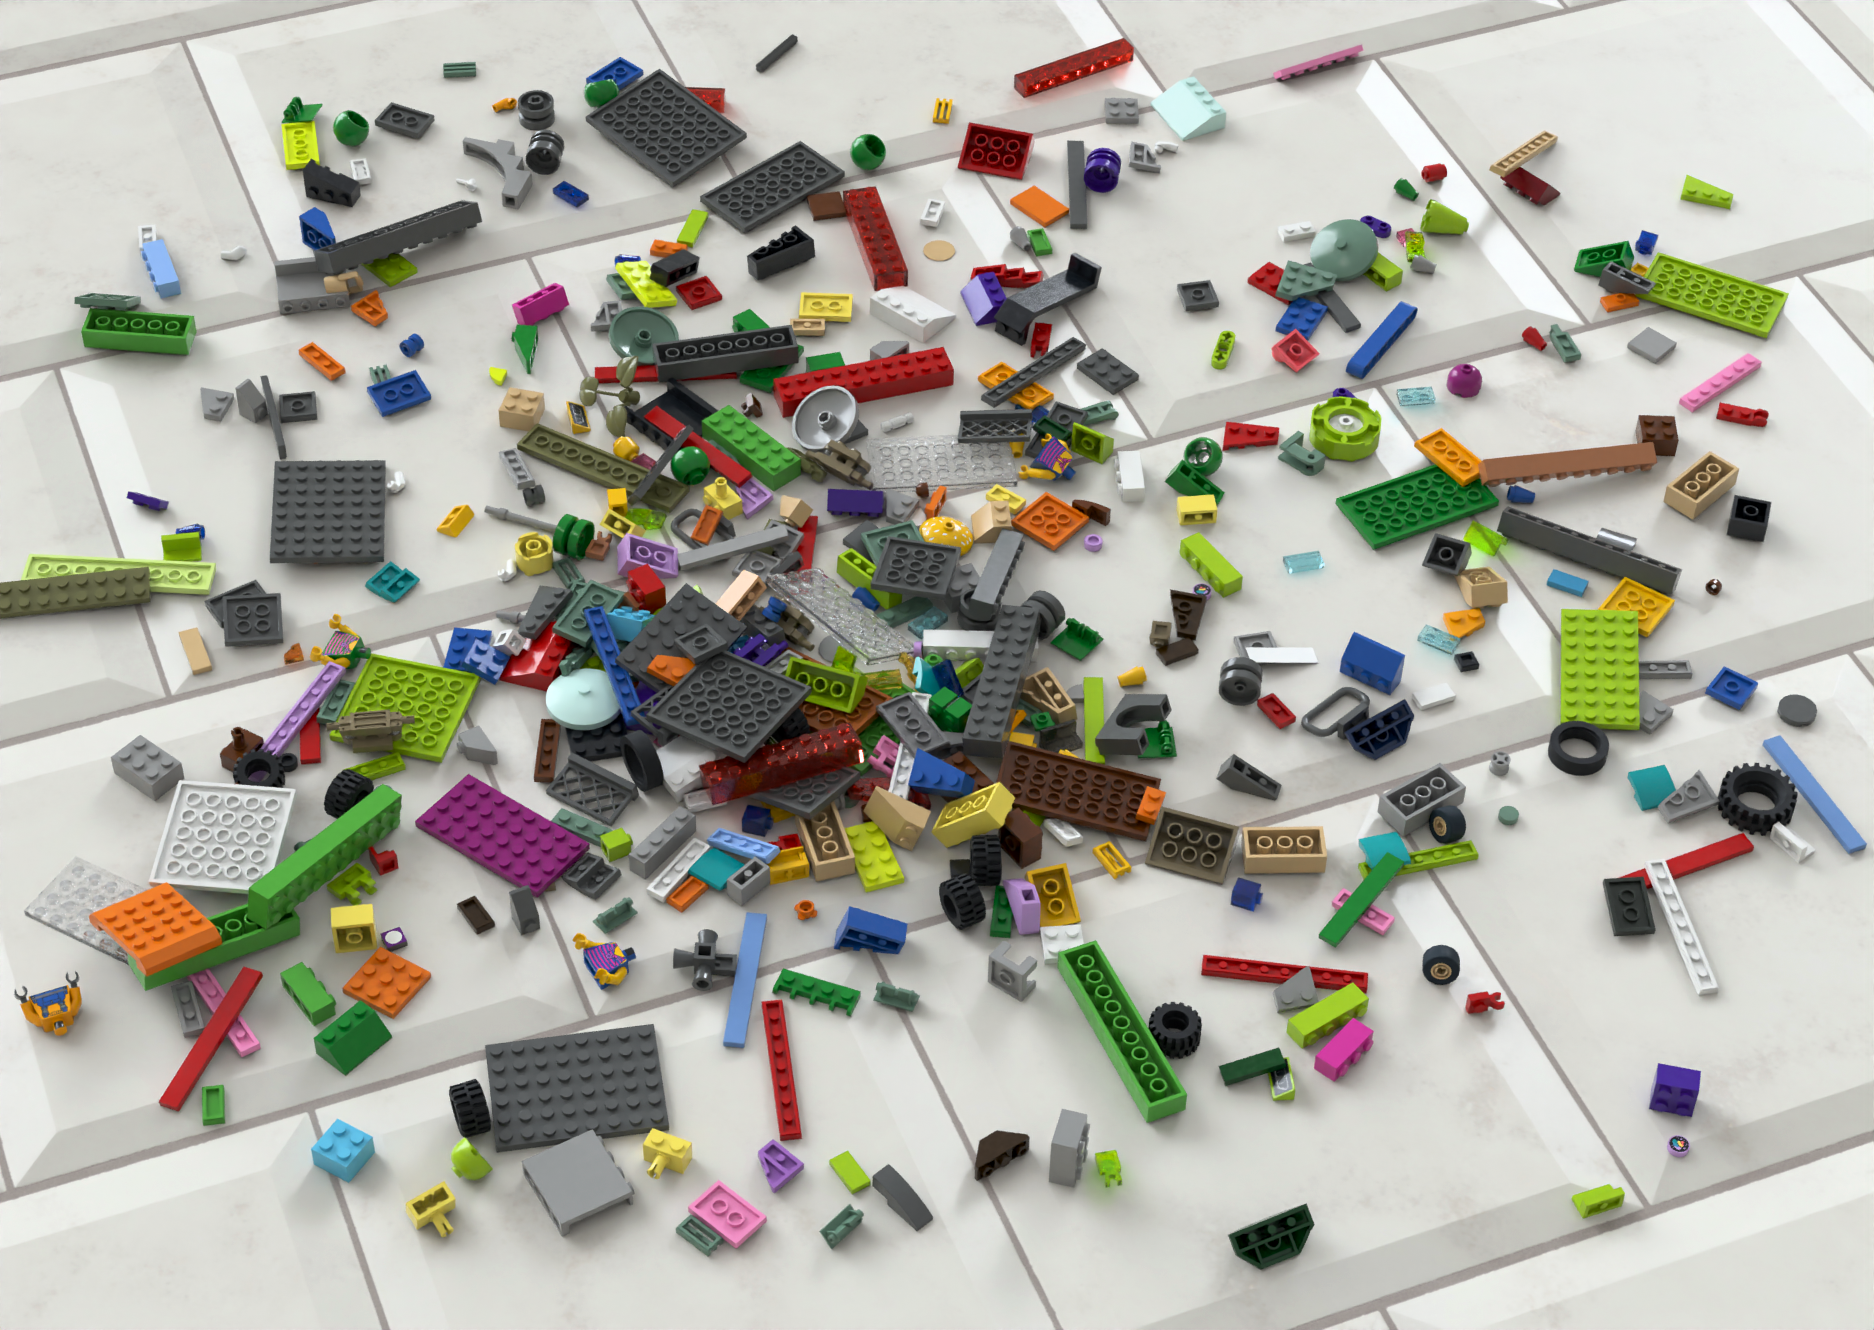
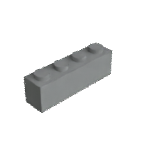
(662, 842)

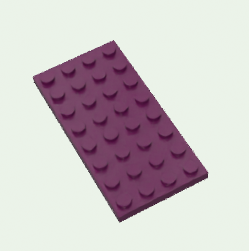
(502, 835)

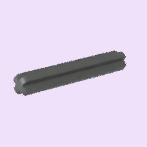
(776, 53)

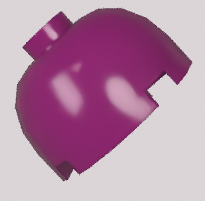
(1464, 380)

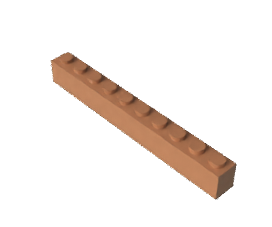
(1567, 463)

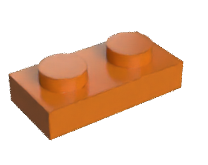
(664, 249)
(937, 501)
(1150, 805)

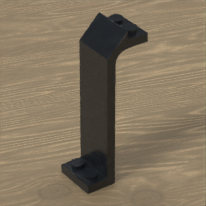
(1023, 307)

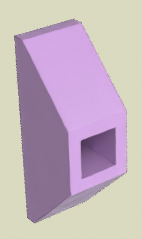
(1024, 905)

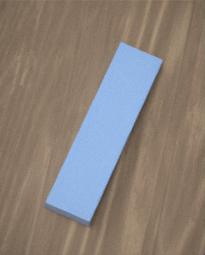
(743, 845)

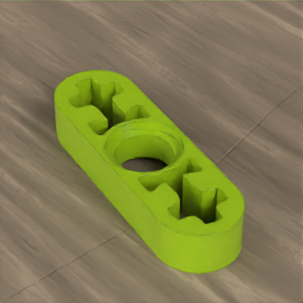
(1225, 355)

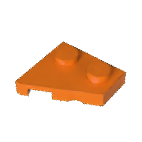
(370, 309)
(670, 668)

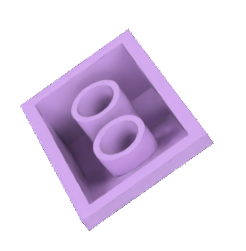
(638, 551)

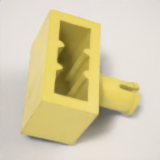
(723, 498)
(666, 1152)
(431, 1208)

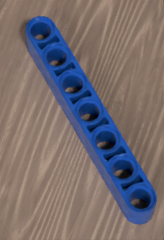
(1381, 340)

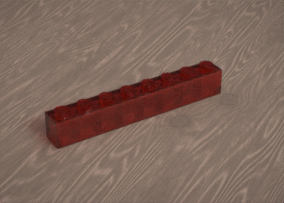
(1073, 67)

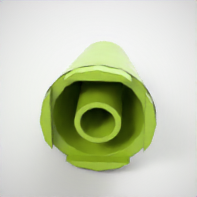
(1442, 220)

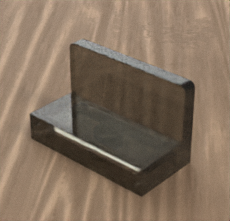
(1061, 737)

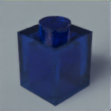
(757, 820)
(1246, 894)

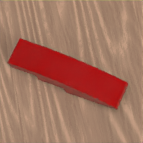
(1011, 277)

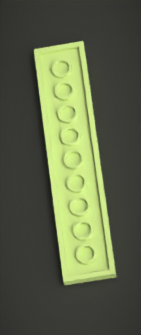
(164, 575)

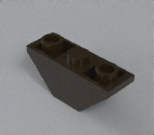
(998, 1150)

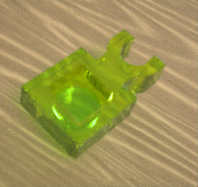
(1109, 1165)

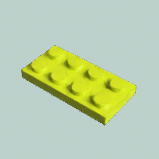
(299, 144)
(648, 291)
(873, 857)

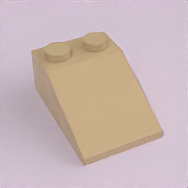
(1482, 587)
(897, 817)

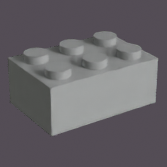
(147, 767)
(1069, 1148)

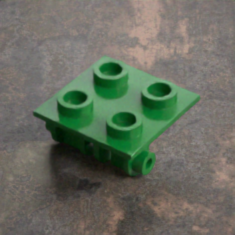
(298, 112)
(1077, 639)
(1160, 741)

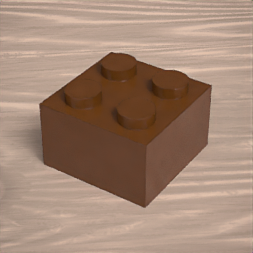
(1660, 431)
(1021, 838)

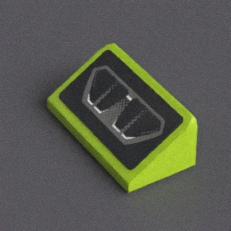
(1282, 1083)

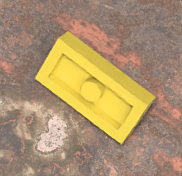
(999, 493)

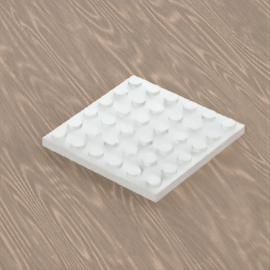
(222, 836)

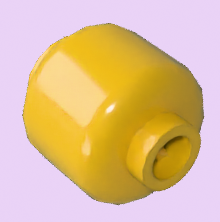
(626, 448)

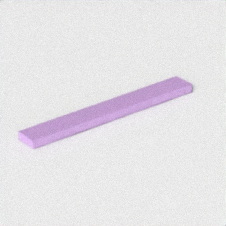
(301, 712)

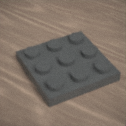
(252, 619)

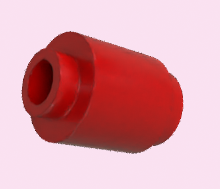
(1434, 172)

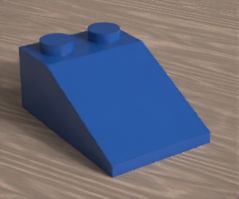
(316, 229)

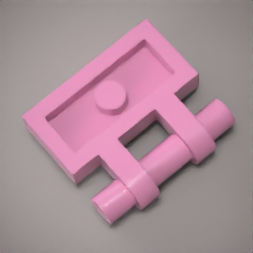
(887, 751)

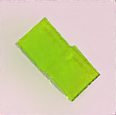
(1414, 244)
(648, 518)

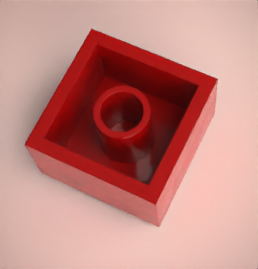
(646, 588)

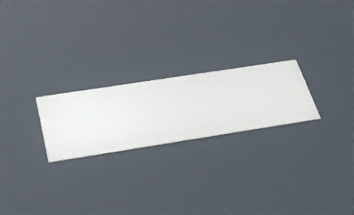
(1282, 655)

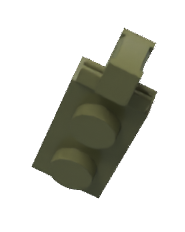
(810, 466)

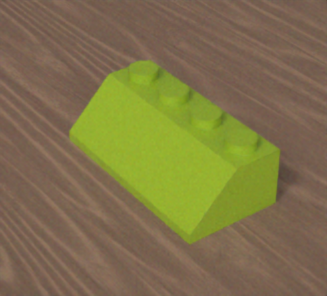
(829, 685)

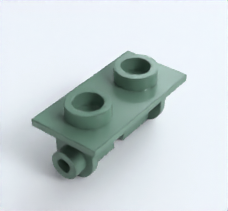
(615, 916)
(896, 997)
(841, 1225)

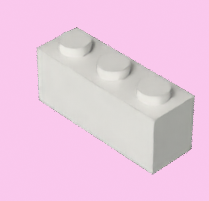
(1129, 476)

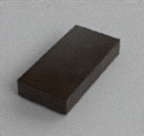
(1177, 651)
(475, 915)

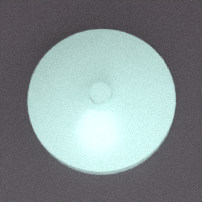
(582, 700)

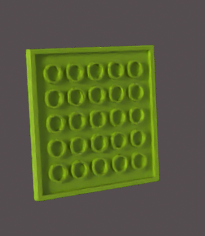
(429, 692)

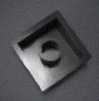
(1749, 518)

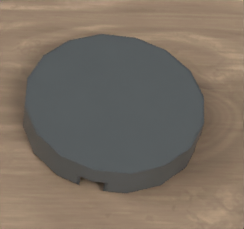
(1797, 710)

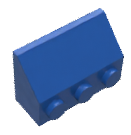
(1372, 663)

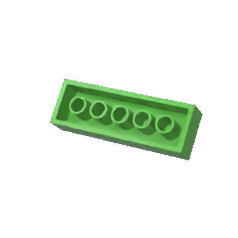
(139, 331)
(752, 447)

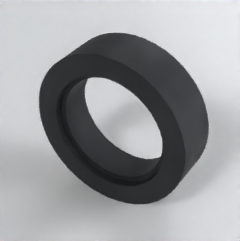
(641, 760)
(1575, 765)

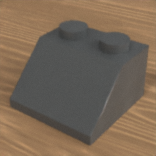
(1447, 555)

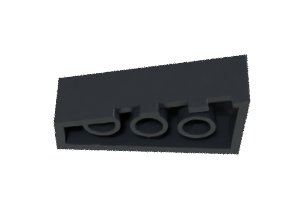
(781, 254)

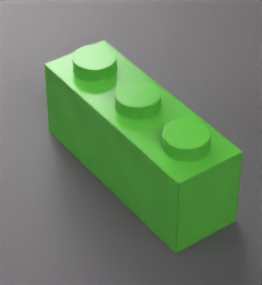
(308, 993)

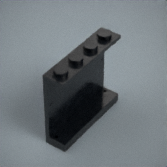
(678, 403)

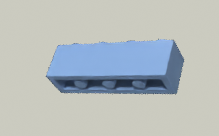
(161, 269)

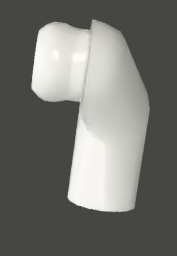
(1159, 146)
(236, 254)
(396, 486)
(511, 571)

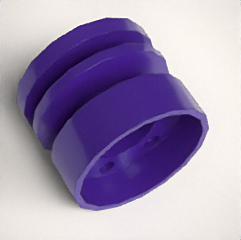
(1102, 170)

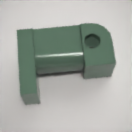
(1300, 457)

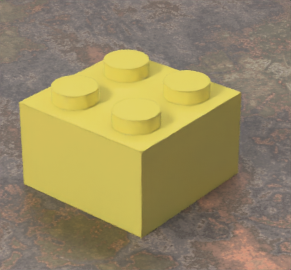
(353, 928)

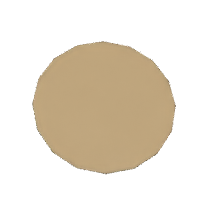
(939, 250)

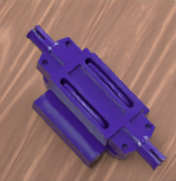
(755, 651)

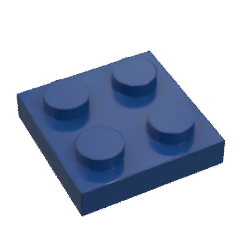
(485, 661)
(1731, 688)

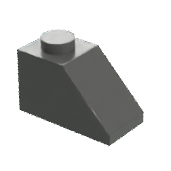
(524, 910)

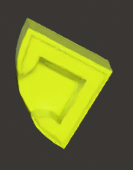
(498, 375)

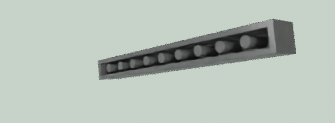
(1589, 550)

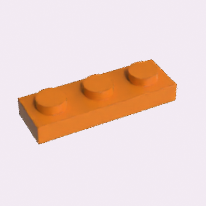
(322, 361)

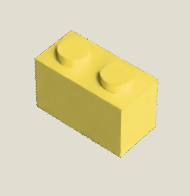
(1196, 509)
(620, 525)

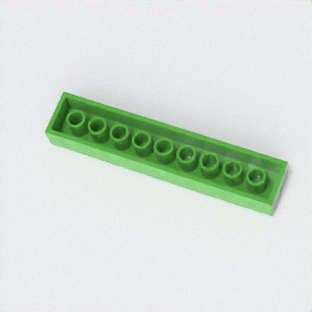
(324, 856)
(1122, 1031)

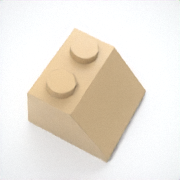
(990, 520)

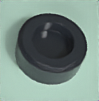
(289, 762)

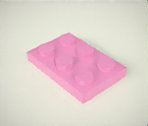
(727, 1214)

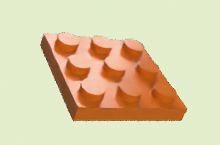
(1050, 521)
(386, 982)

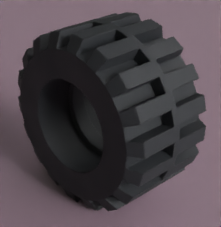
(792, 727)
(259, 762)
(345, 792)
(985, 860)
(962, 901)
(1176, 1017)
(470, 1108)

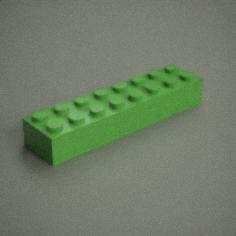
(238, 937)

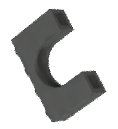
(1133, 708)

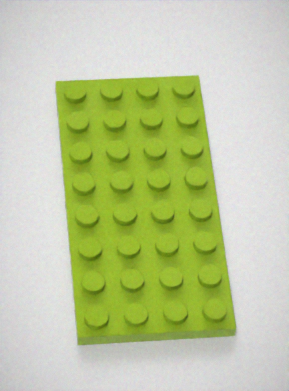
(1714, 295)
(1600, 668)

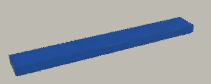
(608, 651)

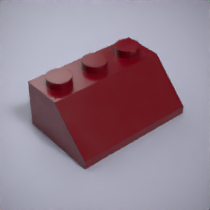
(1530, 185)

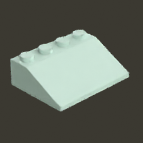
(1189, 109)

